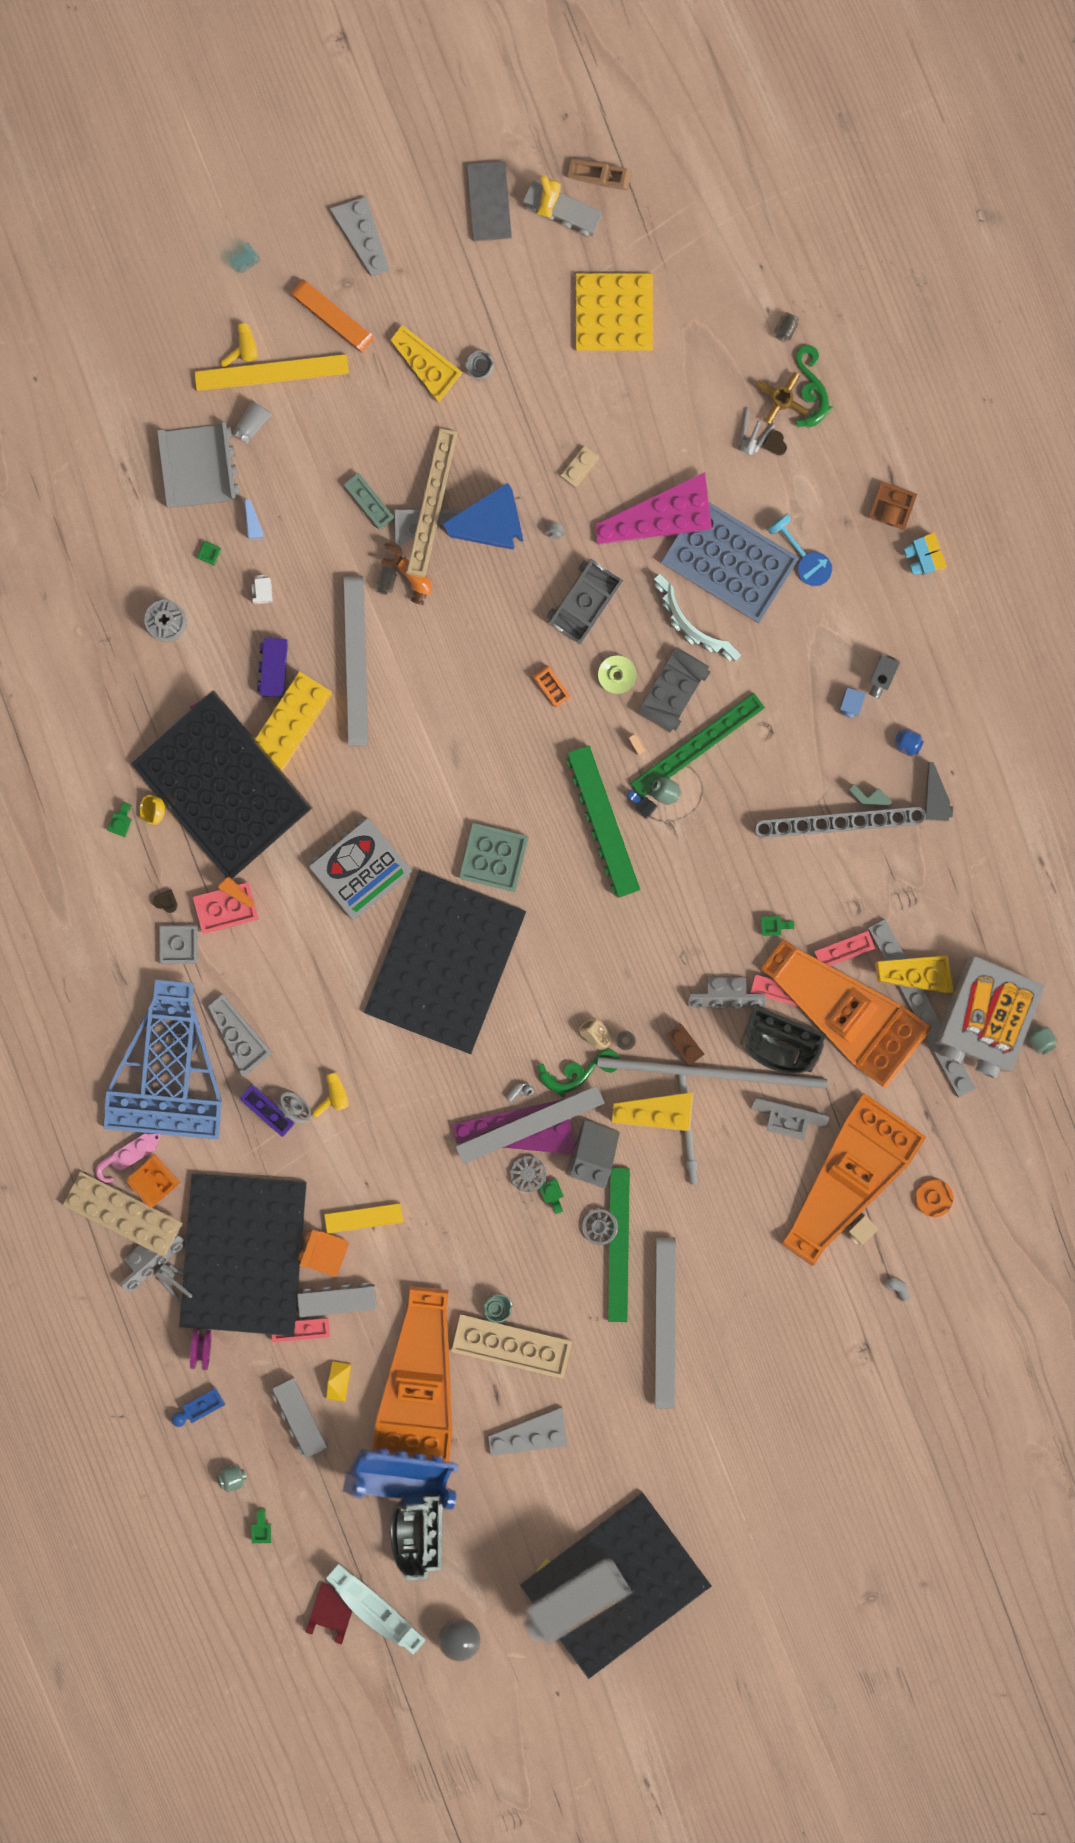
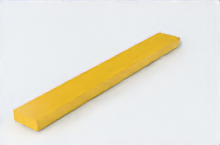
(271, 372)

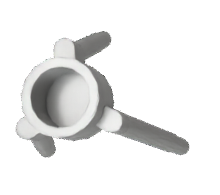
(749, 445)
(166, 1276)

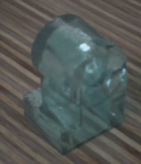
(245, 260)

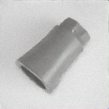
(251, 421)

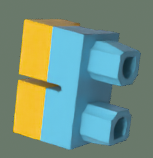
(928, 563)

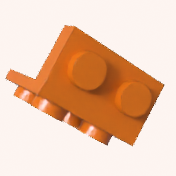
(152, 1181)
(323, 1252)

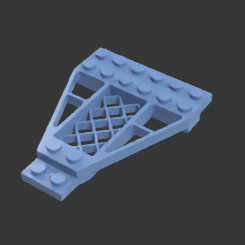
(158, 1112)

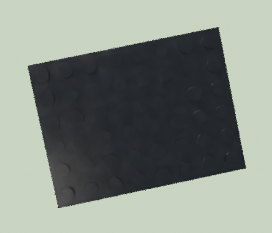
(221, 785)
(445, 962)
(243, 1254)
(653, 1567)

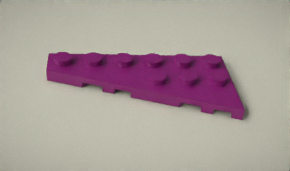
(552, 1139)

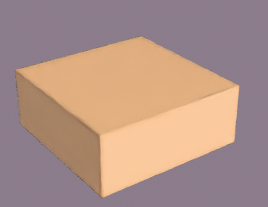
(636, 744)

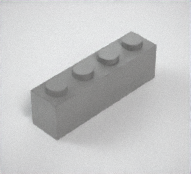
(566, 210)
(337, 1300)
(300, 1417)

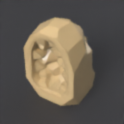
(595, 1033)

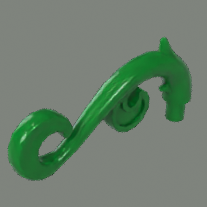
(816, 385)
(549, 1082)

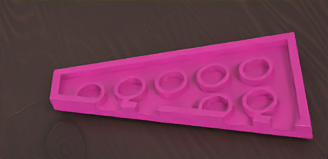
(668, 513)

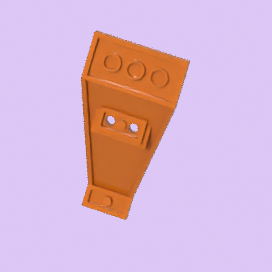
(873, 1146)
(415, 1418)

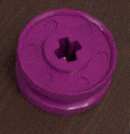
(200, 1349)

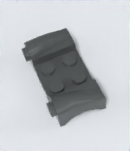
(584, 601)
(673, 690)

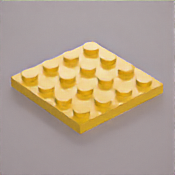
(614, 312)

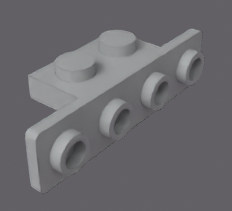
(726, 993)
(788, 1120)
(145, 1262)

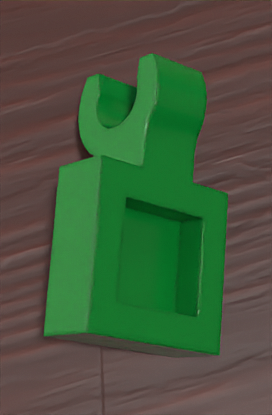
(119, 822)
(772, 925)
(552, 1193)
(261, 1531)

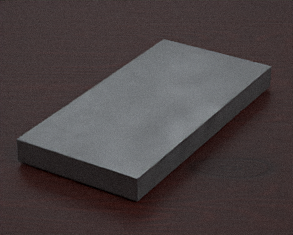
(489, 201)

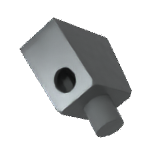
(885, 666)

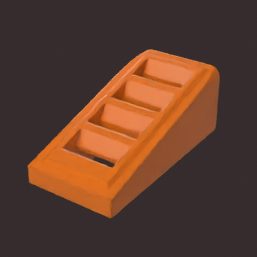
(543, 671)
(232, 889)

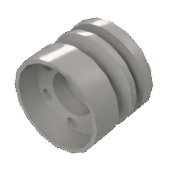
(175, 627)

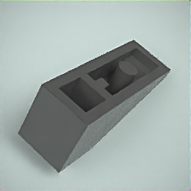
(937, 801)

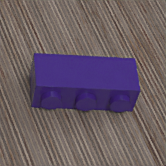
(273, 667)
(267, 1110)

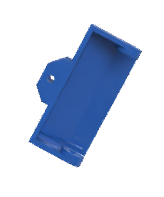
(397, 1474)

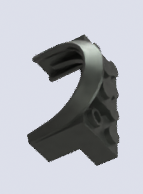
(778, 1055)
(405, 1534)

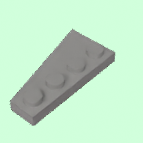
(361, 231)
(243, 1042)
(533, 1434)

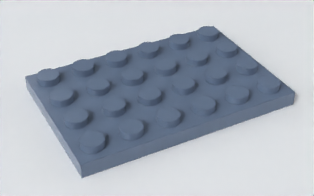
(732, 563)

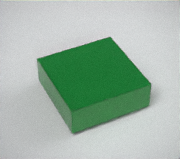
(209, 553)

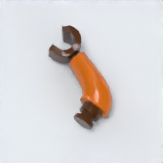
(421, 586)

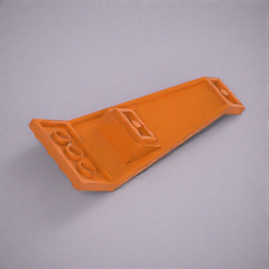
(876, 1033)

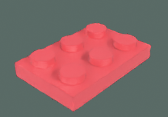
(221, 911)

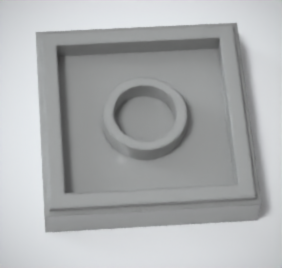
(178, 944)

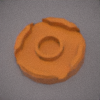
(934, 1198)

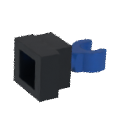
(645, 806)

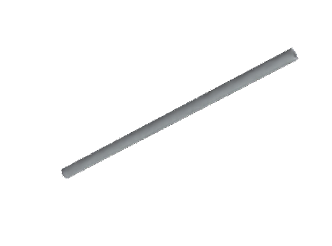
(712, 1072)

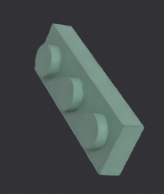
(369, 501)

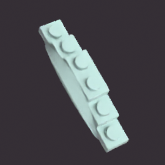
(692, 634)
(374, 1610)

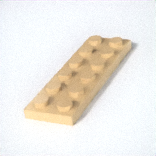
(122, 1214)
(511, 1346)

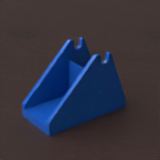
(488, 521)

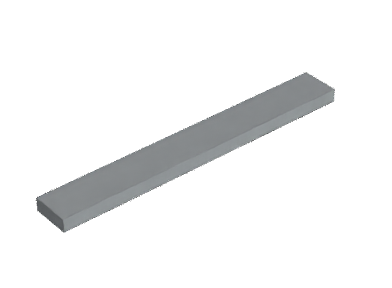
(530, 1124)

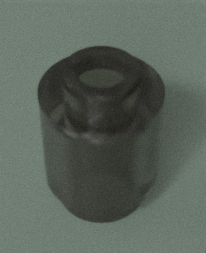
(786, 327)
(385, 580)
(625, 1034)

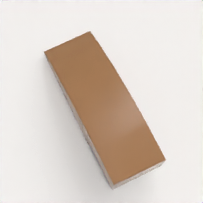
(599, 174)

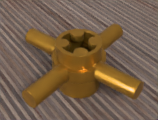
(777, 405)

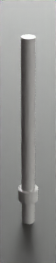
(691, 1164)

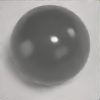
(459, 1639)

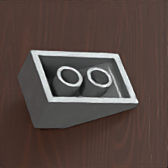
(593, 1154)

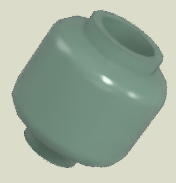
(666, 790)
(1042, 1040)
(231, 1478)

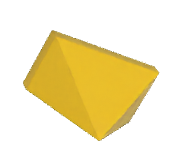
(338, 1381)

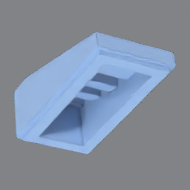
(253, 527)

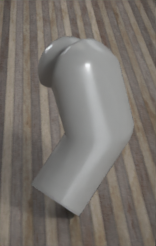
(520, 1089)
(898, 1285)

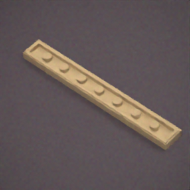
(432, 503)

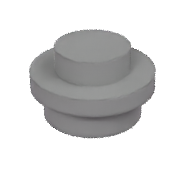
(555, 531)

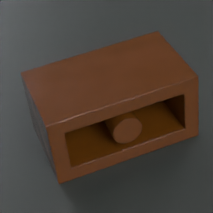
(685, 1044)

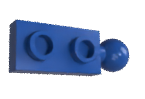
(198, 1408)

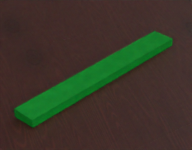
(699, 744)
(619, 1245)

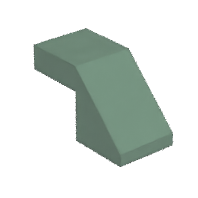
(876, 798)

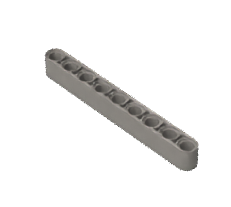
(356, 661)
(849, 822)
(665, 1323)

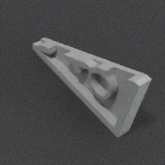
(407, 520)

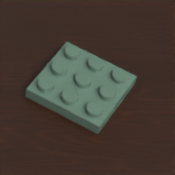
(493, 857)

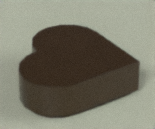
(775, 443)
(166, 901)

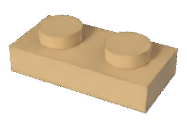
(580, 466)

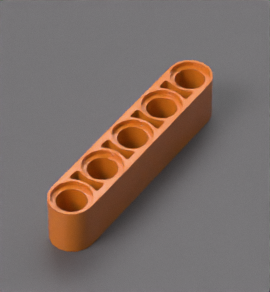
(332, 315)

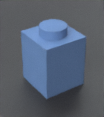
(852, 703)

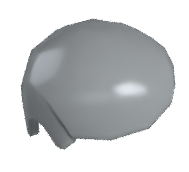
(480, 364)

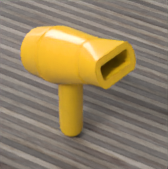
(549, 196)
(246, 348)
(336, 1097)

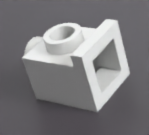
(262, 590)

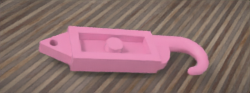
(128, 1155)

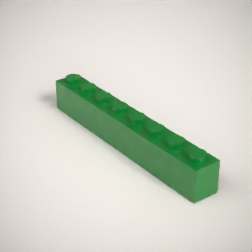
(603, 821)

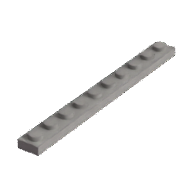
(921, 1008)

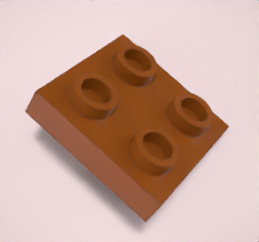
(892, 505)

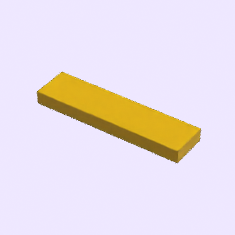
(364, 1218)

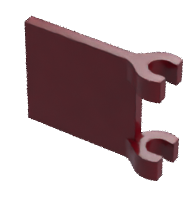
(330, 1612)

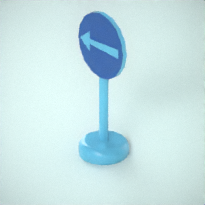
(814, 567)

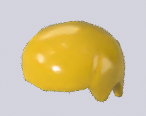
(152, 809)

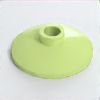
(621, 665)

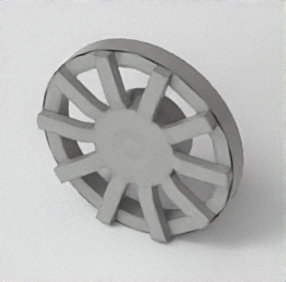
(184, 1040)
(294, 1107)
(528, 1174)
(600, 1227)

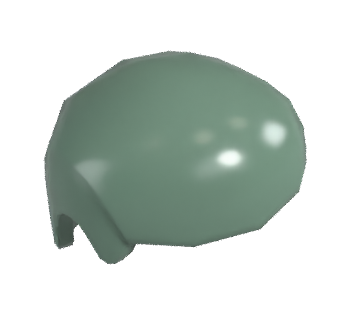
(497, 1308)

